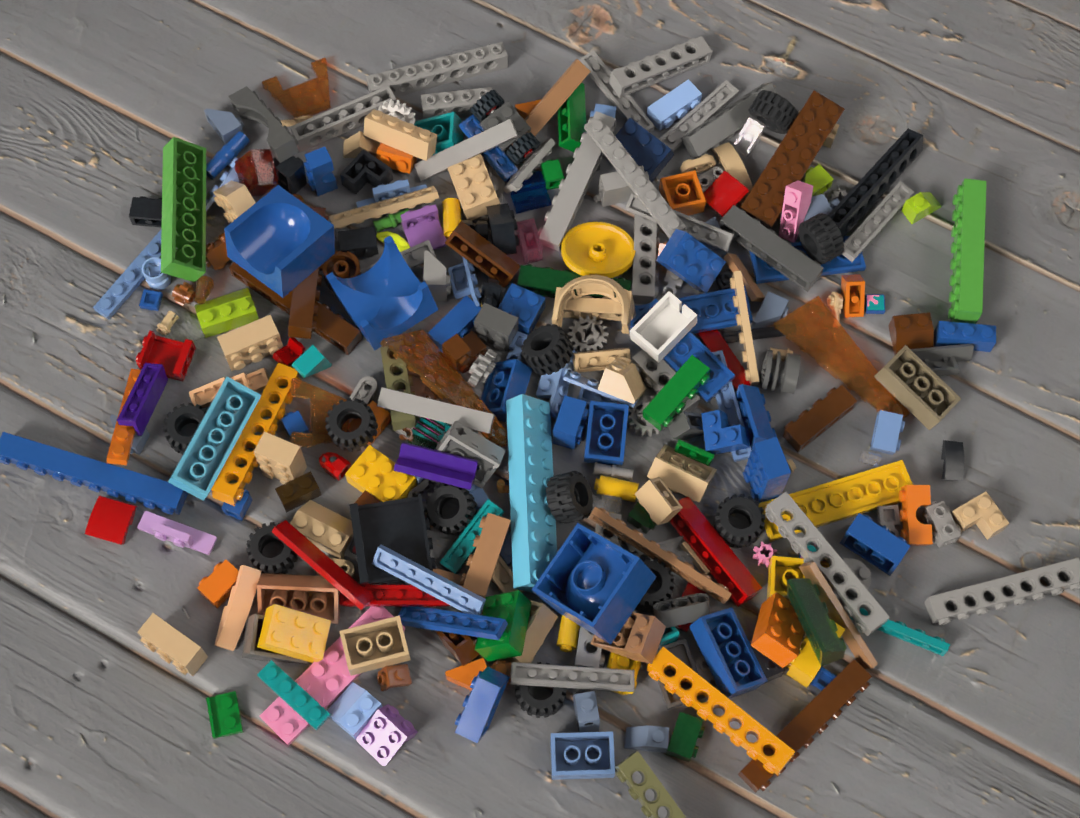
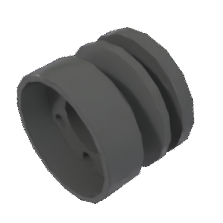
(779, 371)

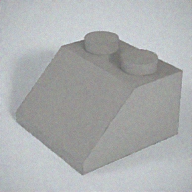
(436, 277)

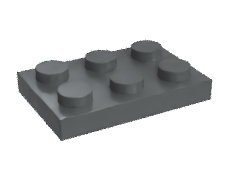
(681, 651)

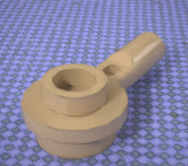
(288, 123)
(835, 302)

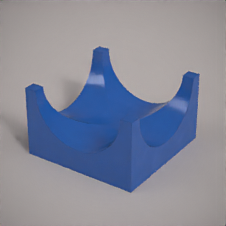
(385, 297)

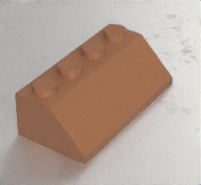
(299, 592)

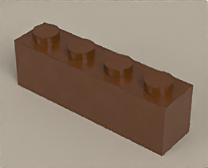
(482, 254)
(819, 418)

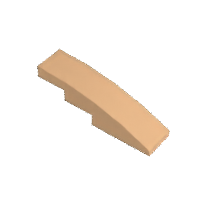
(205, 394)
(238, 608)

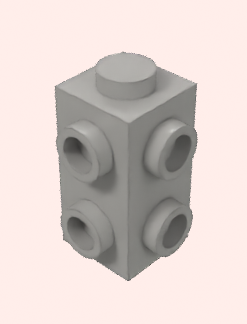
(944, 528)

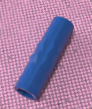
(226, 154)

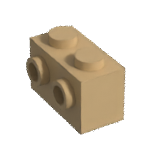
(658, 501)

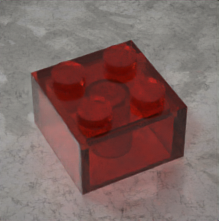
(257, 171)

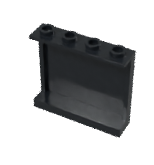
(395, 525)

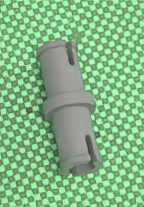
(613, 471)

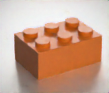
(778, 631)

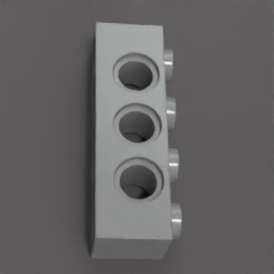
(454, 101)
(662, 372)

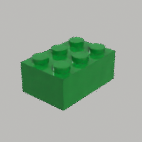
(515, 610)

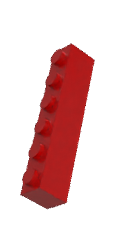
(714, 552)

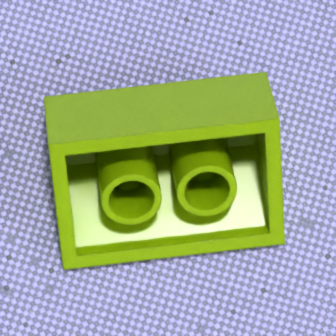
(226, 312)

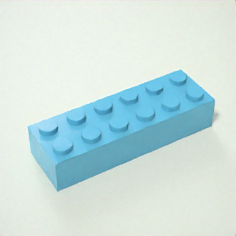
(214, 438)

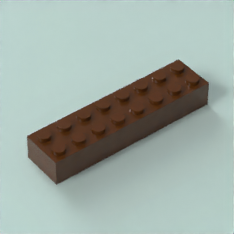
(792, 158)

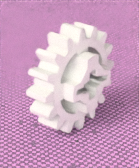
(398, 110)

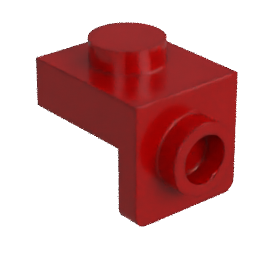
(289, 353)

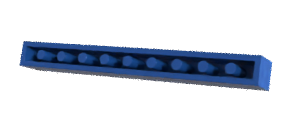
(91, 473)

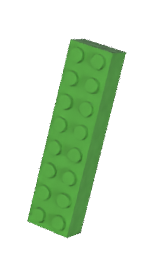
(183, 210)
(968, 252)

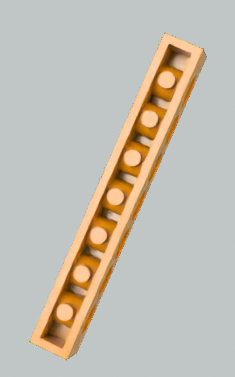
(228, 492)
(782, 752)

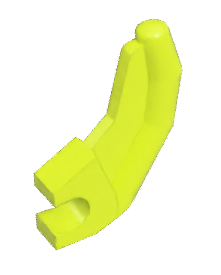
(400, 242)

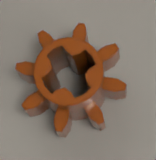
(183, 293)

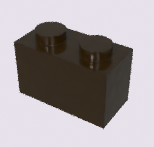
(298, 491)

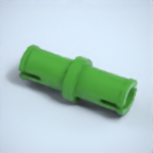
(389, 221)

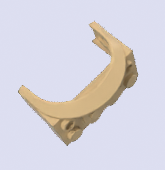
(606, 308)

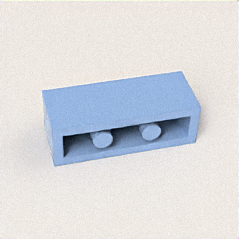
(674, 105)

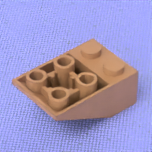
(636, 639)

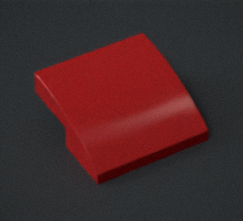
(724, 193)
(110, 520)

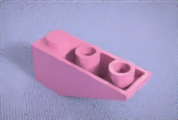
(795, 207)

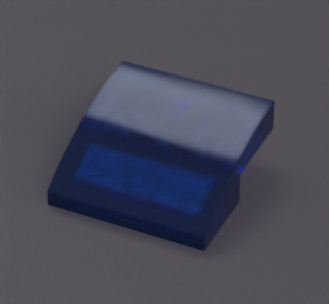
(531, 195)

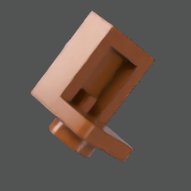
(394, 676)

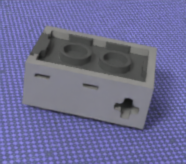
(468, 444)

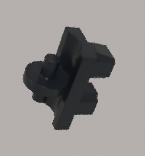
(491, 293)

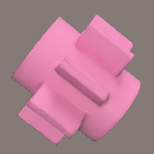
(767, 549)

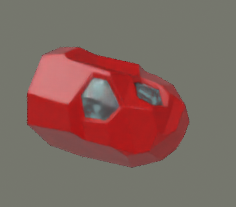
(334, 465)

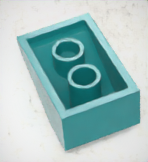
(446, 128)

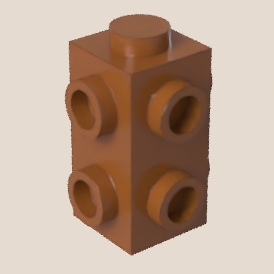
(217, 253)

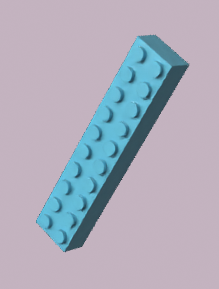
(529, 472)

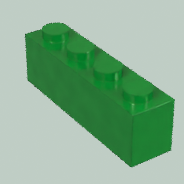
(572, 119)
(676, 393)

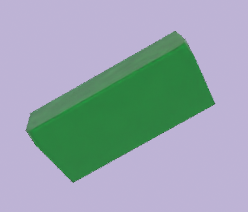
(693, 452)

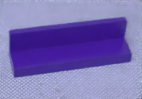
(143, 397)
(436, 465)

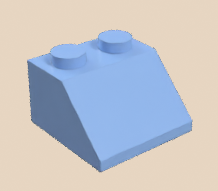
(354, 709)

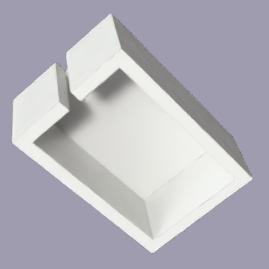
(663, 326)

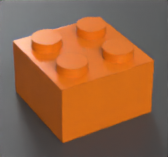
(683, 193)

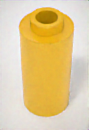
(451, 215)
(616, 487)
(568, 635)

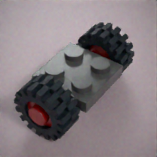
(492, 111)

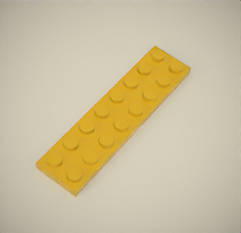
(846, 496)

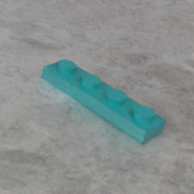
(463, 546)
(294, 695)

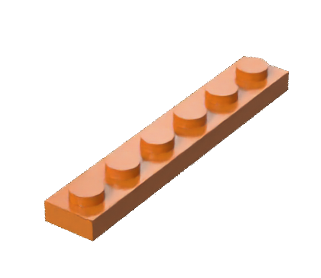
(123, 435)

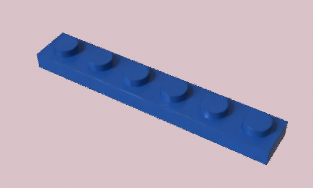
(453, 622)

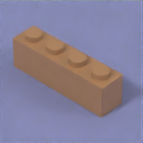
(486, 554)

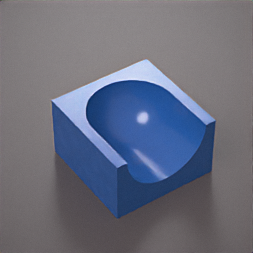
(280, 241)
(594, 583)

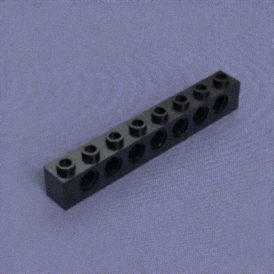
(877, 181)

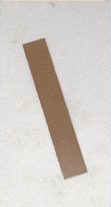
(556, 96)
(839, 615)

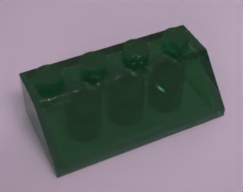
(815, 621)

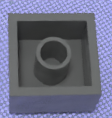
(495, 327)

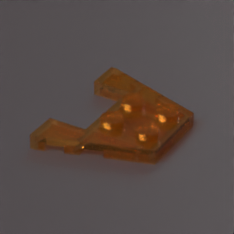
(306, 97)
(320, 403)

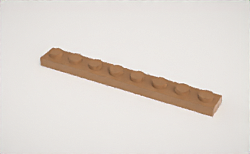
(653, 550)

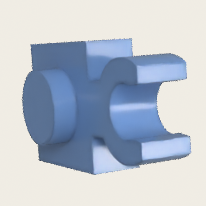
(516, 345)

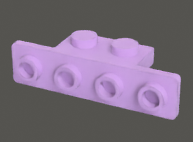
(178, 533)

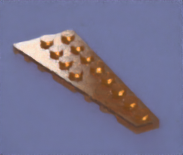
(827, 342)
(440, 376)

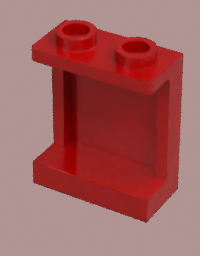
(172, 354)

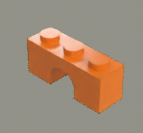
(913, 531)

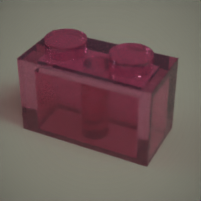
(529, 241)

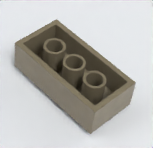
(917, 387)

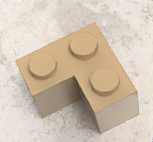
(983, 513)

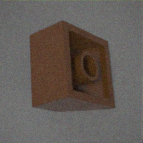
(911, 330)

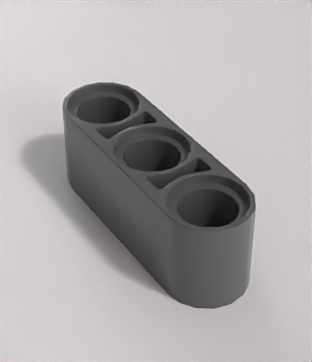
(682, 609)

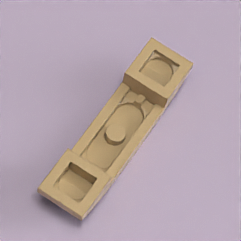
(733, 165)

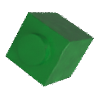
(552, 173)

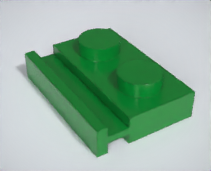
(224, 715)

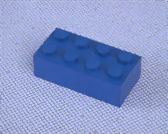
(766, 470)
(728, 653)

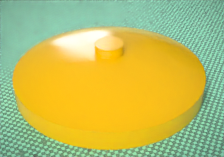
(598, 249)

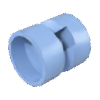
(152, 272)

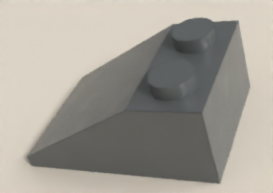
(251, 640)

